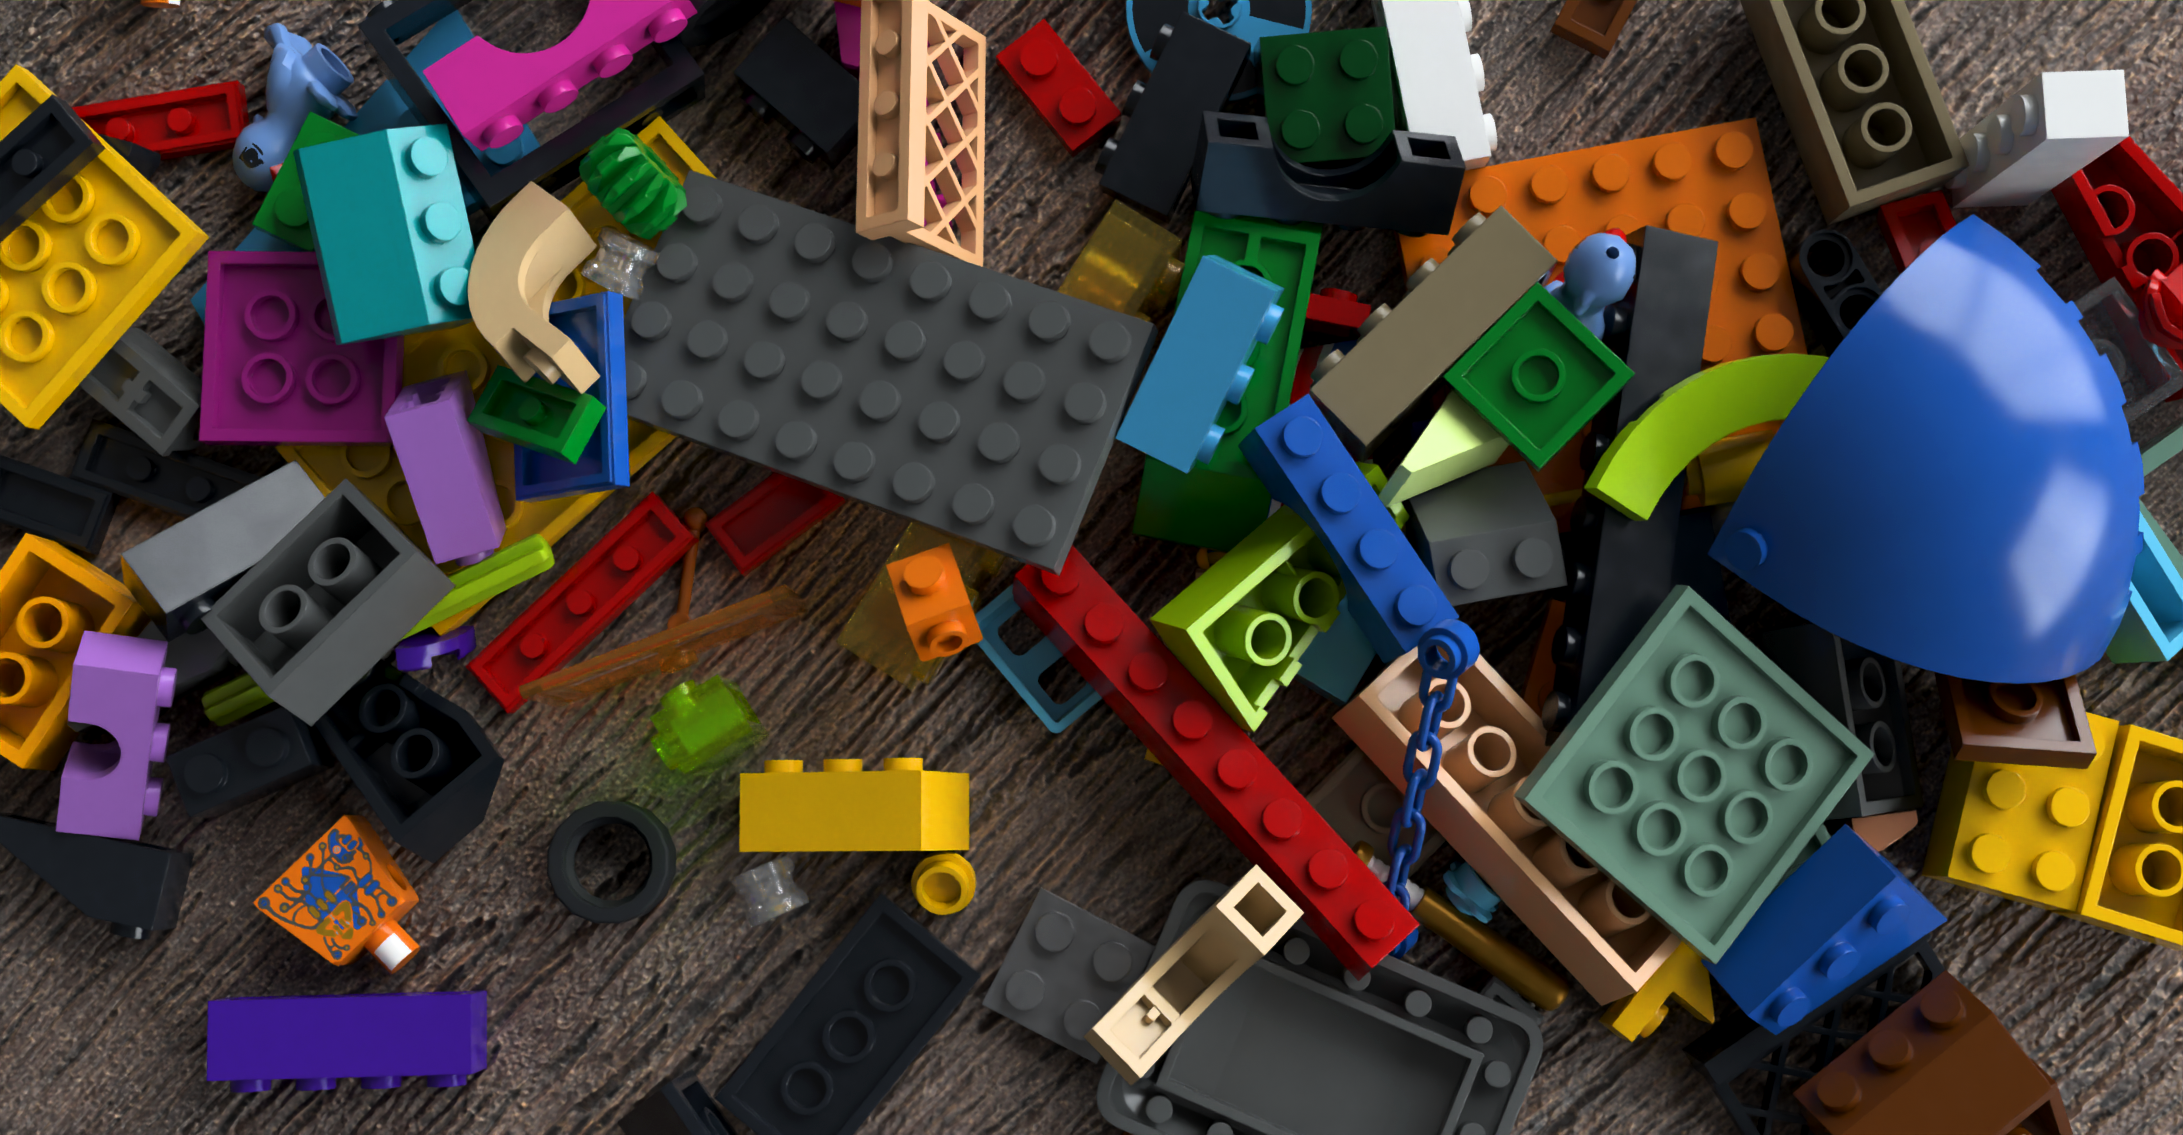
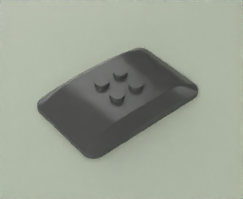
(1327, 1054)

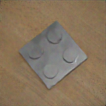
(1066, 972)

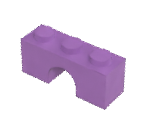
(120, 688)

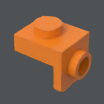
(934, 603)

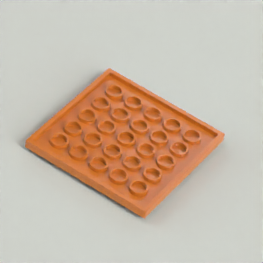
(1685, 181)

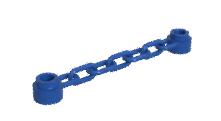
(1463, 651)

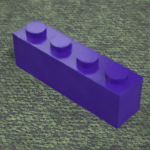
(347, 1037)

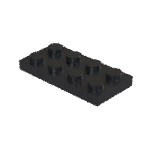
(851, 1029)

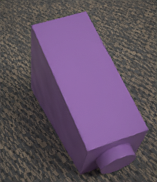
(447, 468)

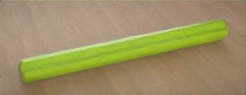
(472, 586)

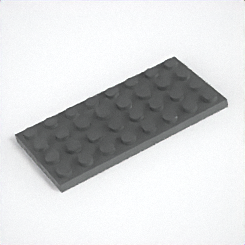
(881, 370)

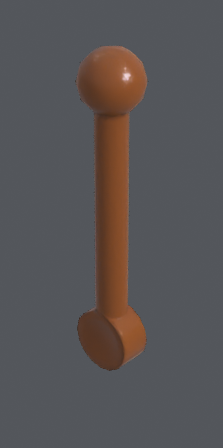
(695, 520)

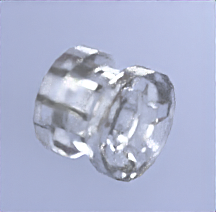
(620, 263)
(770, 891)

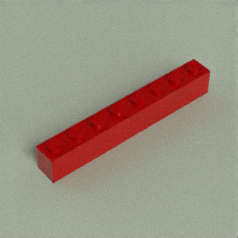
(1215, 761)

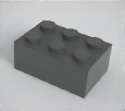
(327, 603)

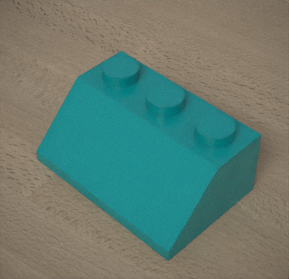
(389, 232)

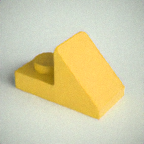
(1681, 978)

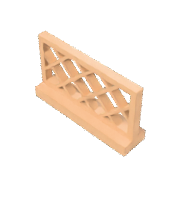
(898, 130)

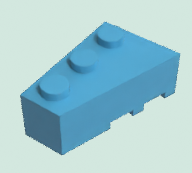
(1202, 364)

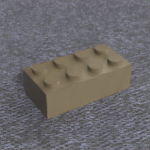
(1857, 100)
(1437, 322)

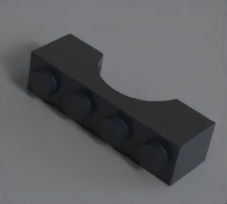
(1400, 187)

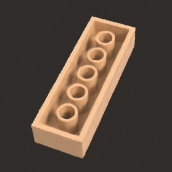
(1487, 754)

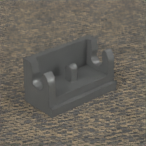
(148, 392)

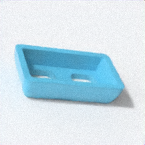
(1025, 669)

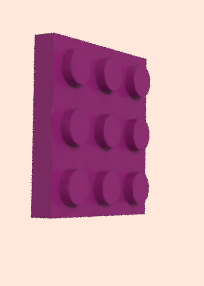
(276, 362)

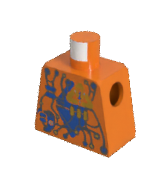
(346, 898)

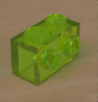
(705, 726)

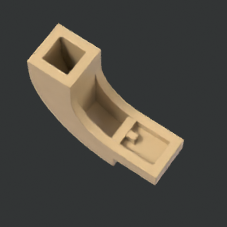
(514, 280)
(1193, 973)

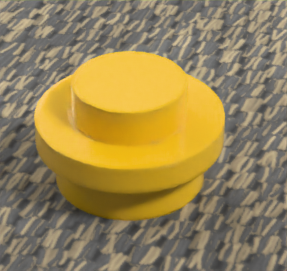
(943, 882)

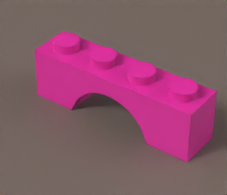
(499, 90)

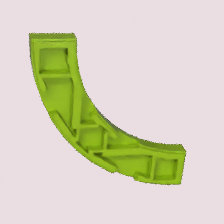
(1692, 418)

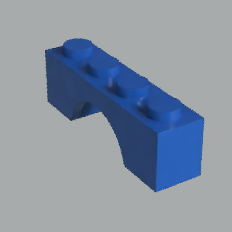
(1319, 480)

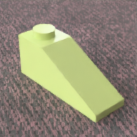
(1447, 449)

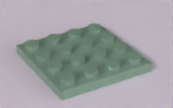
(1695, 774)

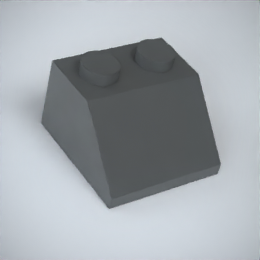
(1487, 535)

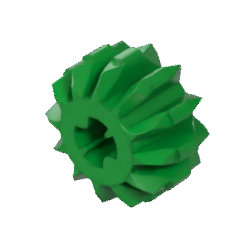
(633, 183)

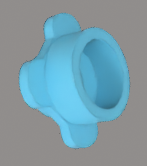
(1470, 892)

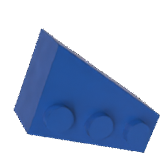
(1822, 932)

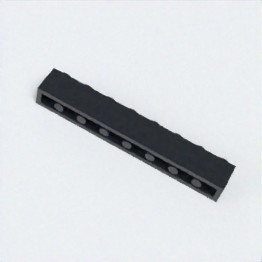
(1617, 563)

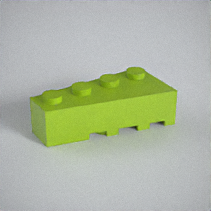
(1259, 611)

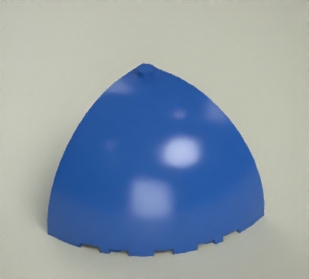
(1953, 477)

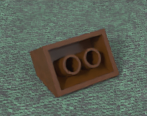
(1927, 1071)

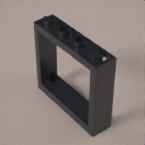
(558, 159)

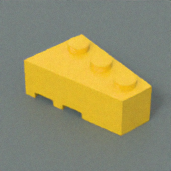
(853, 808)

